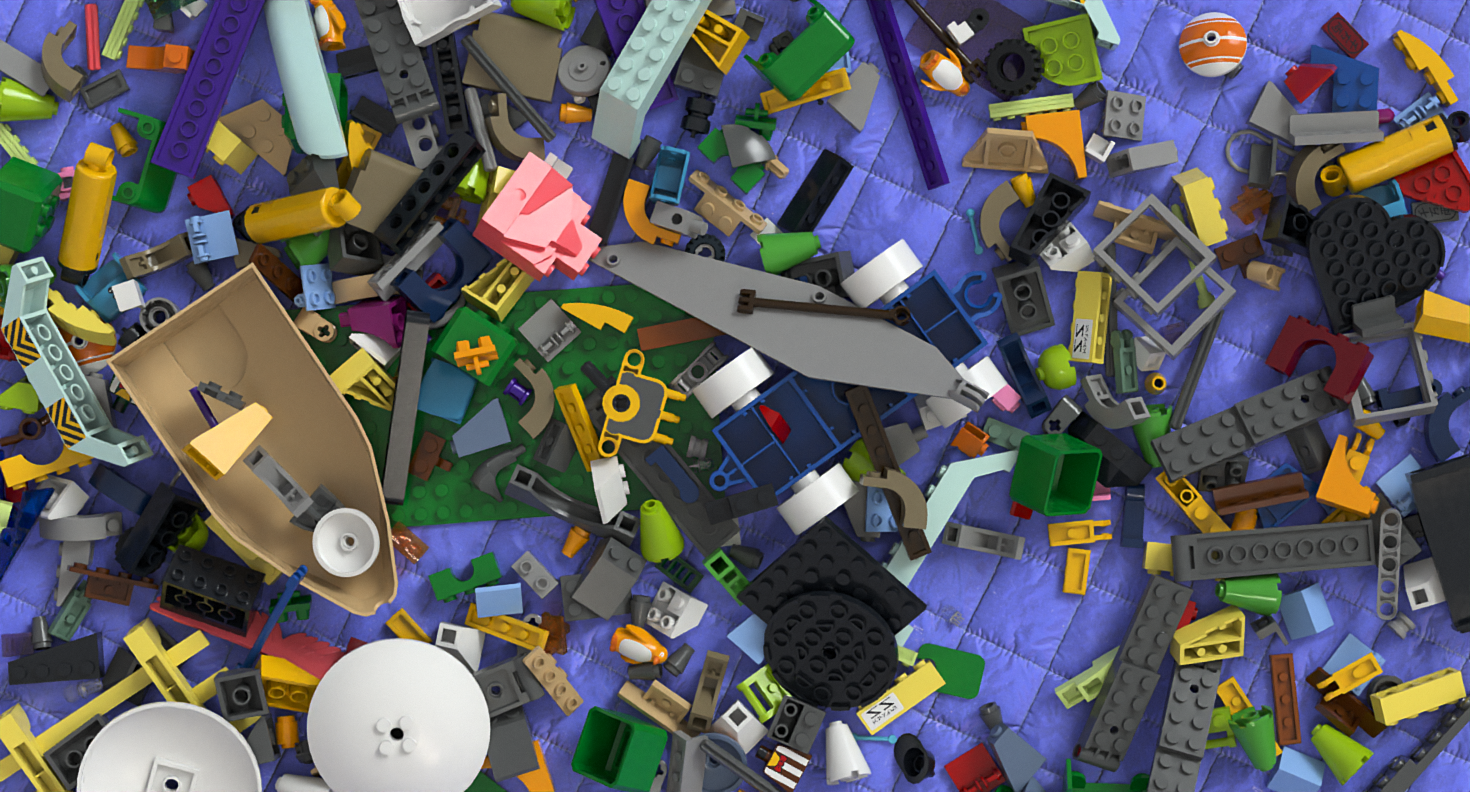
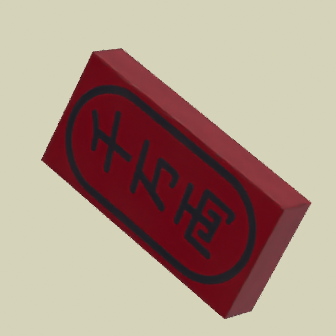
(1344, 35)

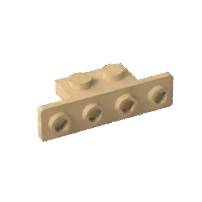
(722, 208)
(1139, 235)
(553, 680)
(659, 705)

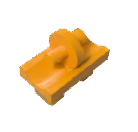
(477, 357)

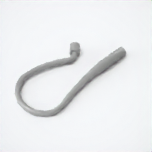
(1291, 152)

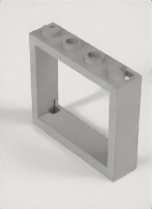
(1180, 230)
(1199, 324)
(1424, 377)

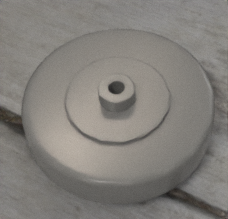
(583, 70)

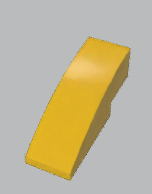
(599, 315)

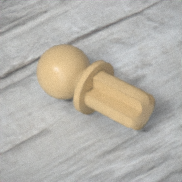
(776, 168)

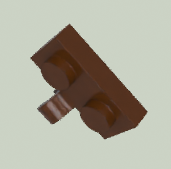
(1239, 253)
(428, 456)

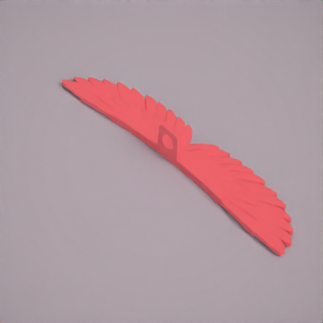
(297, 648)

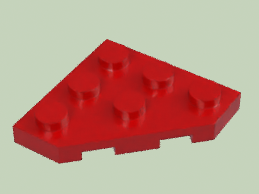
(1439, 183)

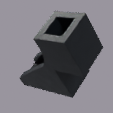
(741, 504)

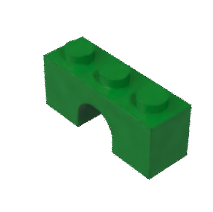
(746, 176)
(485, 572)

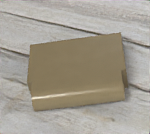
(522, 51)
(379, 187)

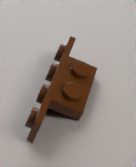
(276, 272)
(108, 586)
(1345, 709)

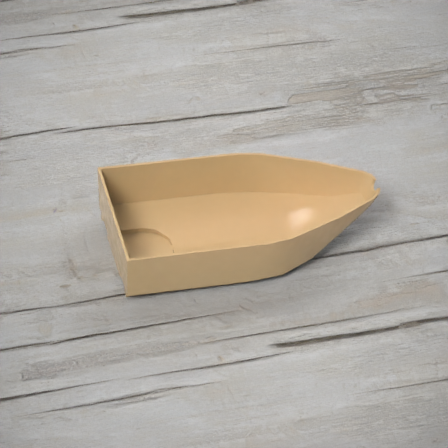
(252, 347)

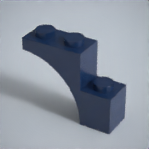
(1023, 375)

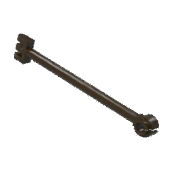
(948, 42)
(749, 301)

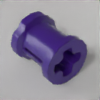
(517, 391)

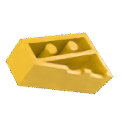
(720, 40)

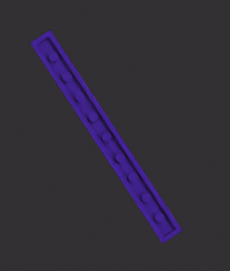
(908, 93)

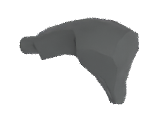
(485, 475)

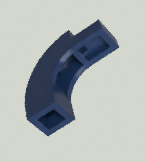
(1437, 424)
(120, 489)

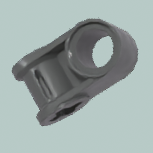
(1063, 413)

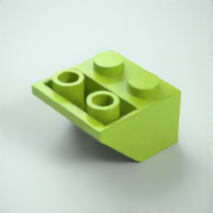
(21, 396)

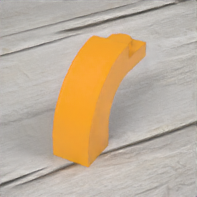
(634, 208)

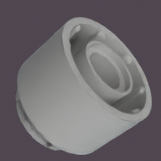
(153, 308)

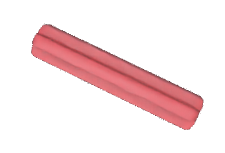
(92, 37)

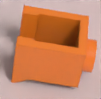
(971, 440)

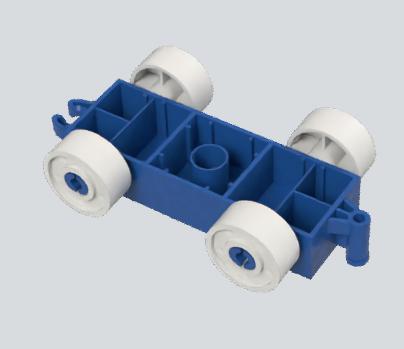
(819, 409)

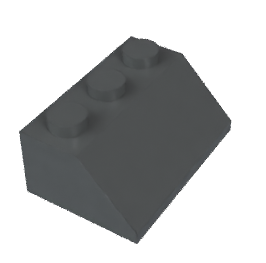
(68, 753)

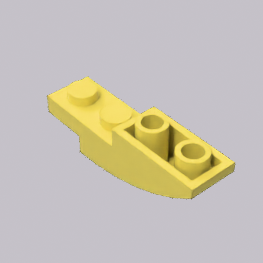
(80, 321)

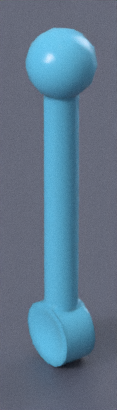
(978, 249)
(892, 738)

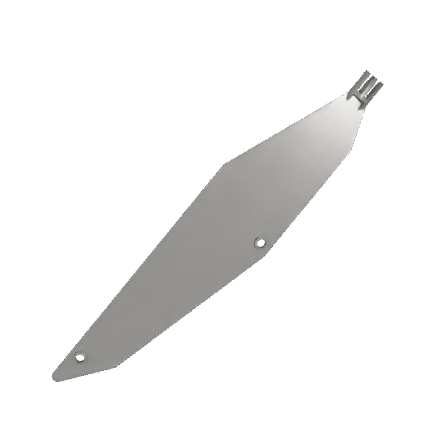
(812, 343)

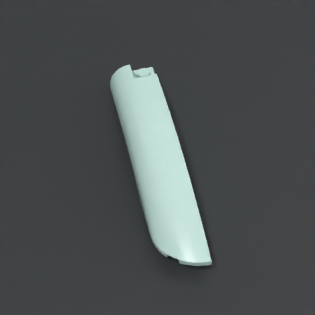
(304, 78)

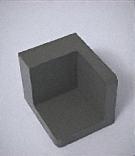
(750, 23)

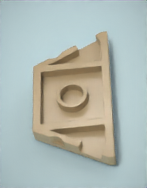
(262, 131)
(1006, 151)

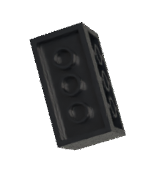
(212, 590)

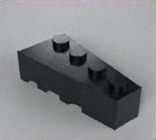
(1050, 213)
(1287, 224)
(158, 528)
(65, 662)

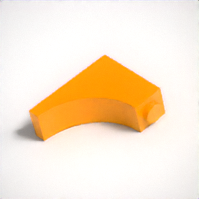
(1063, 132)
(1341, 489)
(537, 780)

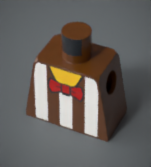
(784, 764)

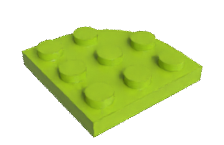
(1067, 50)

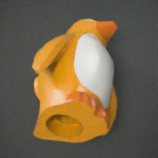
(328, 25)
(944, 73)
(637, 646)

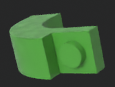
(726, 572)

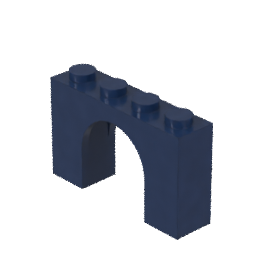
(469, 260)

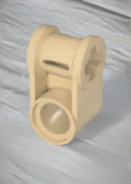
(1265, 274)
(313, 323)

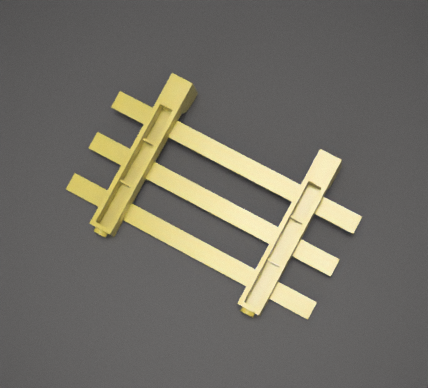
(157, 667)

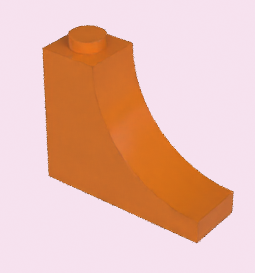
(160, 59)

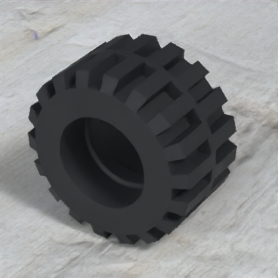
(995, 64)

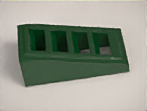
(667, 572)

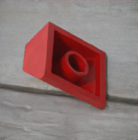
(1307, 78)

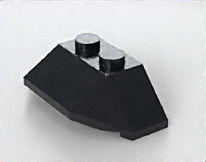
(1119, 463)

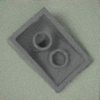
(698, 72)
(312, 175)
(353, 251)
(825, 271)
(1023, 297)
(1409, 544)
(608, 577)
(575, 611)
(511, 745)

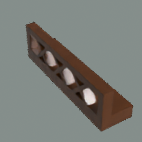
(1259, 493)

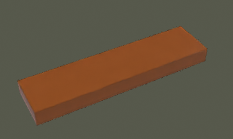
(675, 333)
(1285, 699)

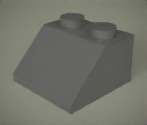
(241, 693)
(263, 740)

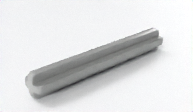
(480, 128)

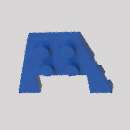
(1354, 81)
(1275, 514)

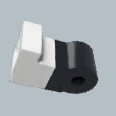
(975, 23)

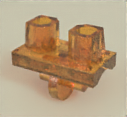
(1249, 201)
(452, 205)
(408, 543)
(557, 633)

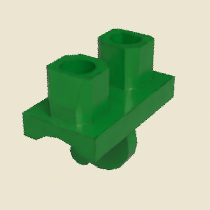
(764, 124)
(297, 603)

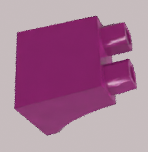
(378, 318)

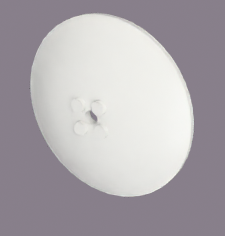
(405, 688)
(166, 743)

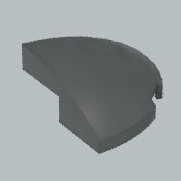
(746, 146)
(323, 503)

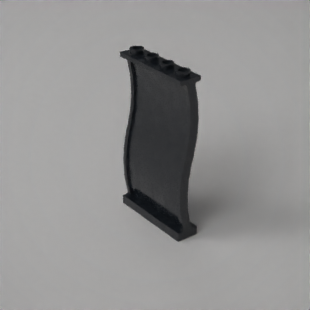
(1443, 510)

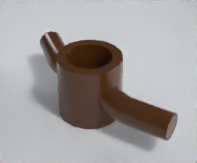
(23, 433)

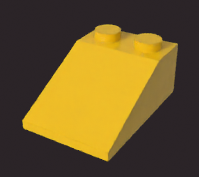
(286, 684)

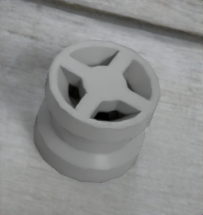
(697, 448)
(1401, 625)

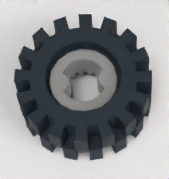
(707, 241)

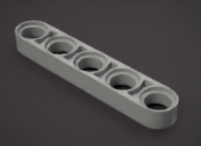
(1389, 575)

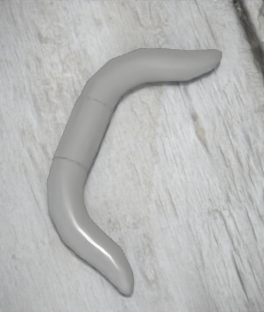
(448, 315)

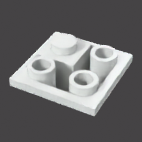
(1068, 251)
(1422, 584)
(674, 611)
(462, 643)
(740, 725)

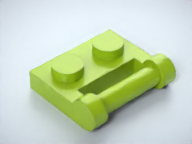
(768, 688)
(1219, 723)

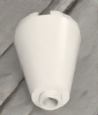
(843, 755)
(301, 783)

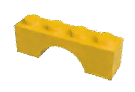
(19, 470)

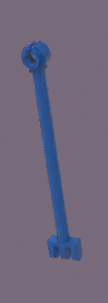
(291, 585)

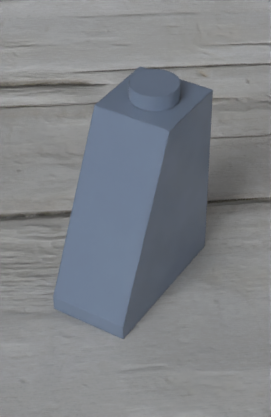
(482, 432)
(1014, 756)

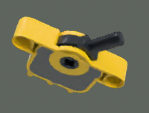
(644, 403)

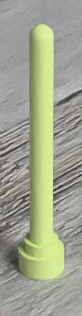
(1205, 297)

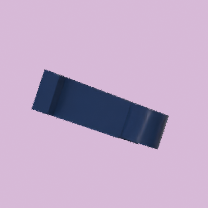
(1402, 398)
(688, 490)
(1133, 517)

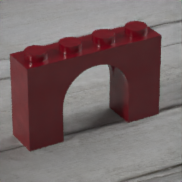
(1300, 335)

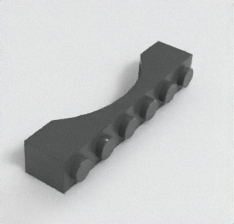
(535, 491)

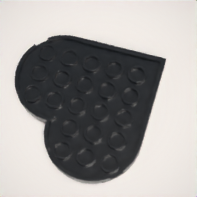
(1367, 255)

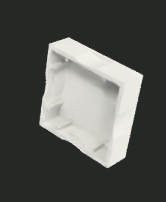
(435, 19)

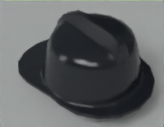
(913, 758)

